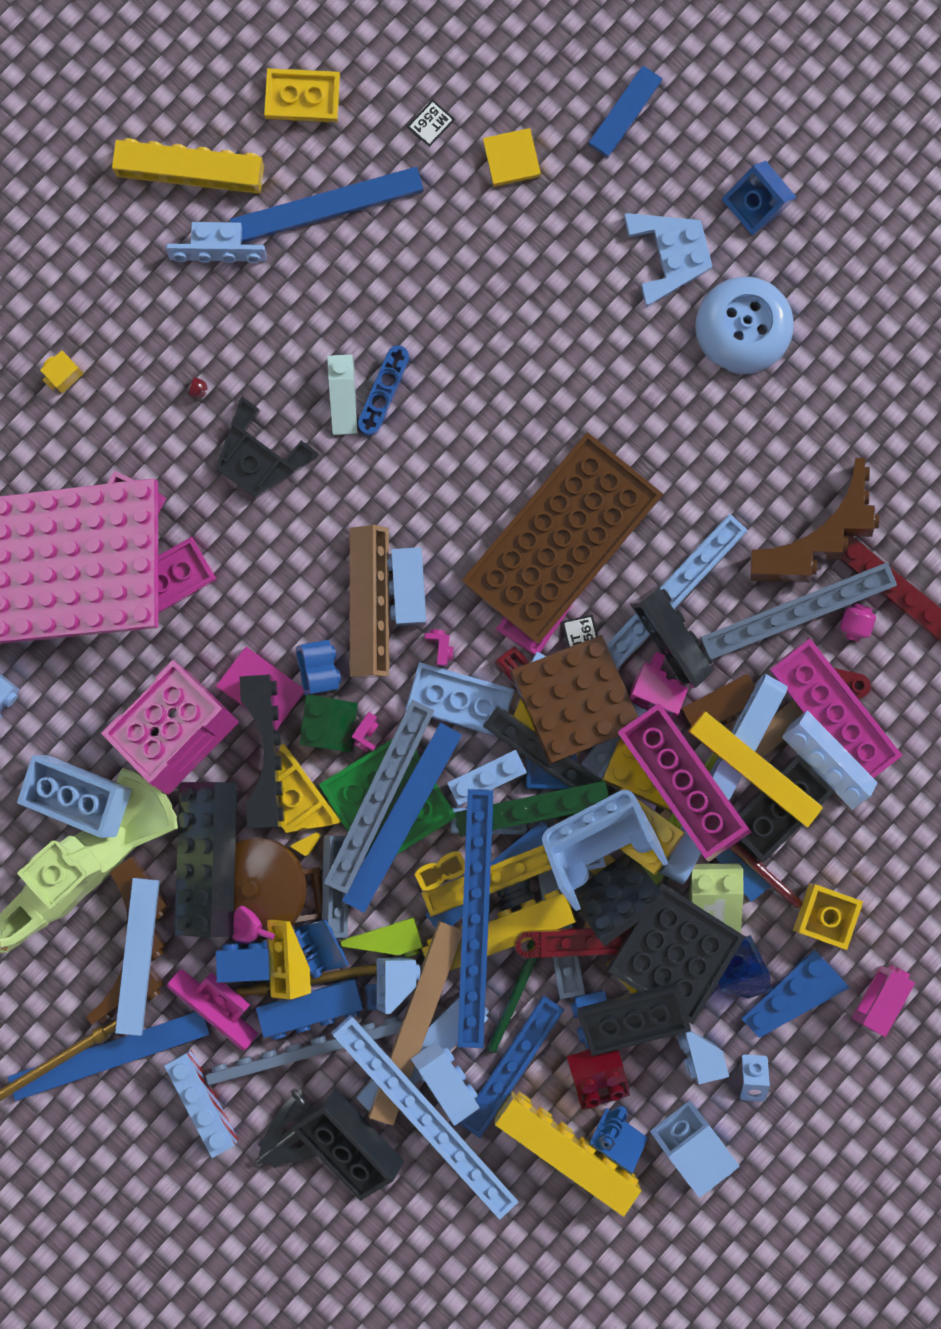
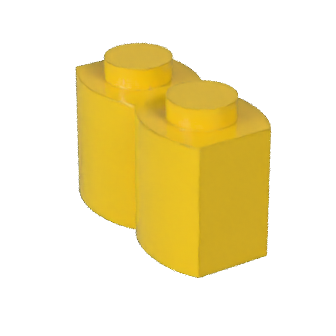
(434, 873)

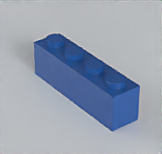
(319, 1006)

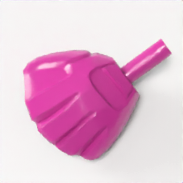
(248, 926)

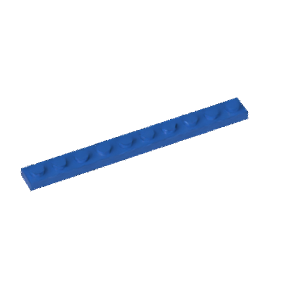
(475, 918)

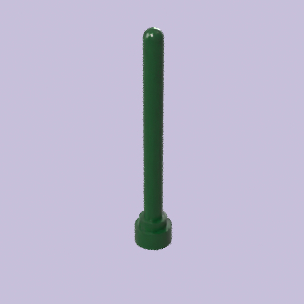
(512, 1001)

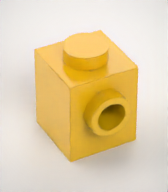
(60, 372)

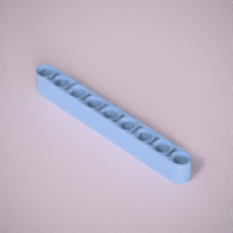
(749, 729)

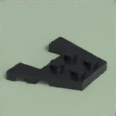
(251, 462)

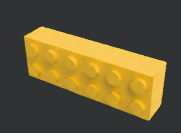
(567, 1153)

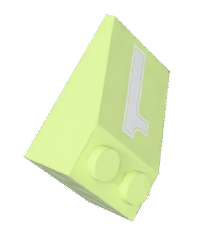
(718, 891)

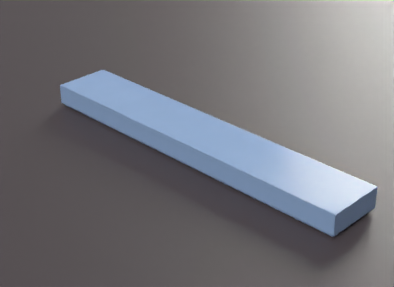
(137, 956)

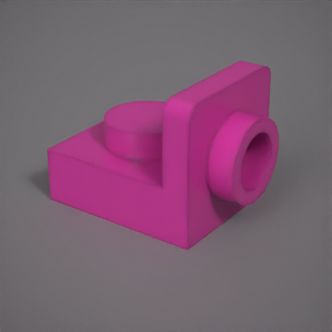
(367, 727)

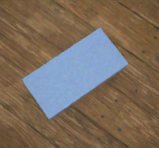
(458, 697)

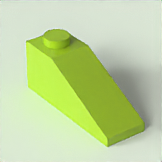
(390, 939)

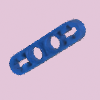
(380, 389)

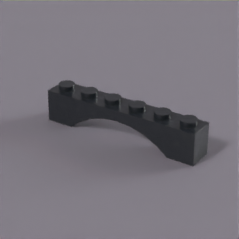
(264, 806)

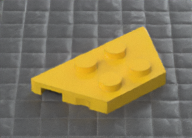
(301, 799)

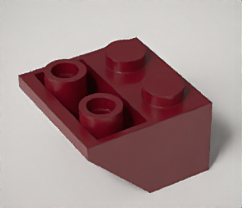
(598, 1078)

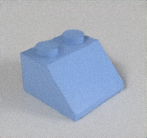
(395, 981)

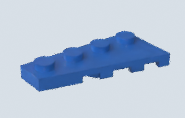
(797, 992)

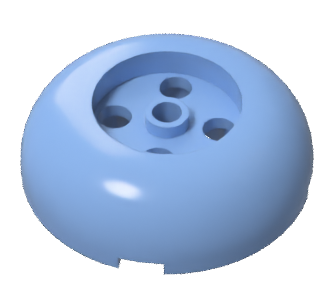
(755, 351)

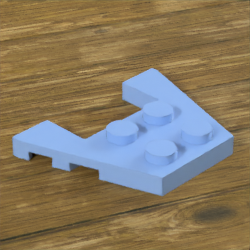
(680, 249)

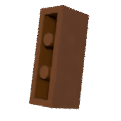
(721, 703)

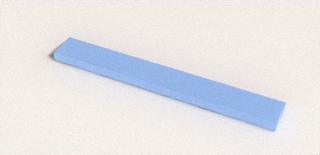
(680, 584)

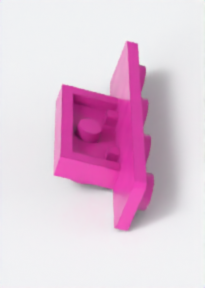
(215, 1004)

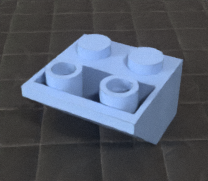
(704, 1059)

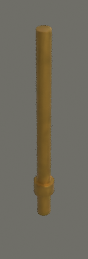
(263, 987)
(98, 1035)

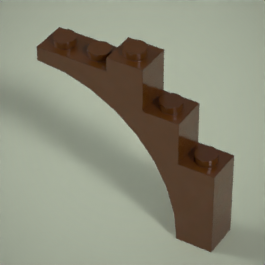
(794, 560)
(123, 876)

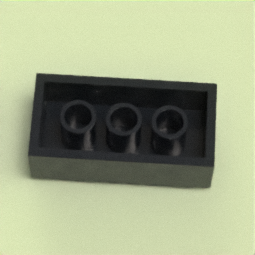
(768, 821)

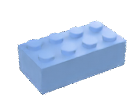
(74, 796)

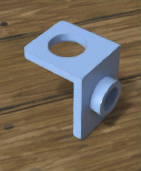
(755, 1077)

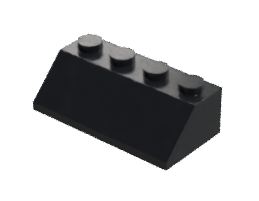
(672, 637)
(348, 1145)

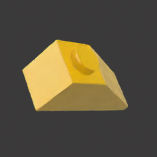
(287, 962)

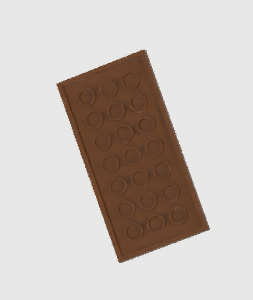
(562, 538)

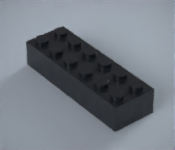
(205, 859)

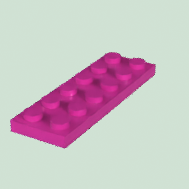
(822, 692)

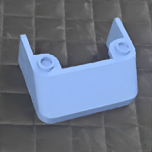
(595, 834)

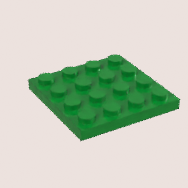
(349, 787)

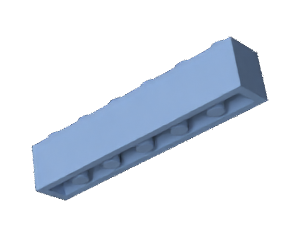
(442, 1030)

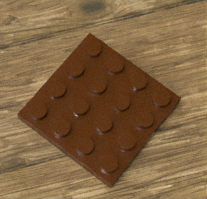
(574, 698)

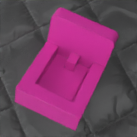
(445, 652)

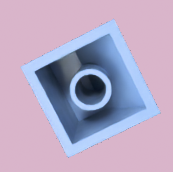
(694, 1149)

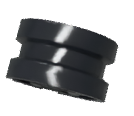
(516, 894)

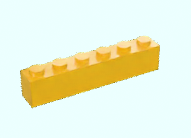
(188, 166)
(547, 914)

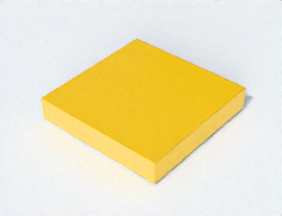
(511, 157)

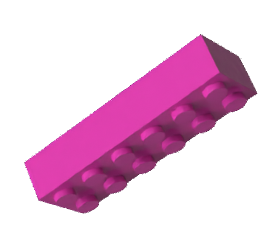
(684, 782)

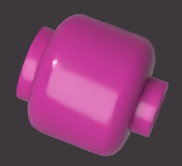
(858, 622)

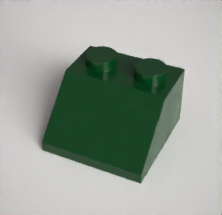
(328, 723)

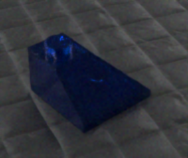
(746, 972)

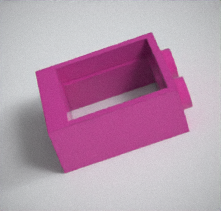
(883, 999)

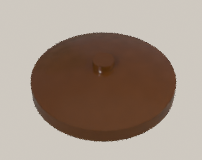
(268, 881)

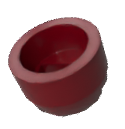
(197, 388)

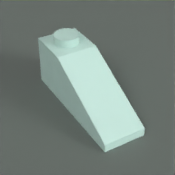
(342, 394)

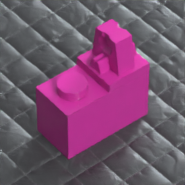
(653, 688)

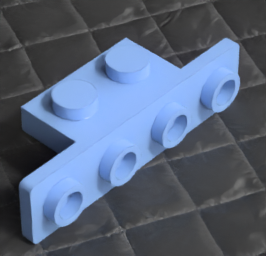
(216, 243)

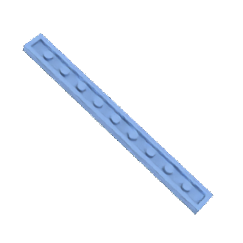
(424, 1116)

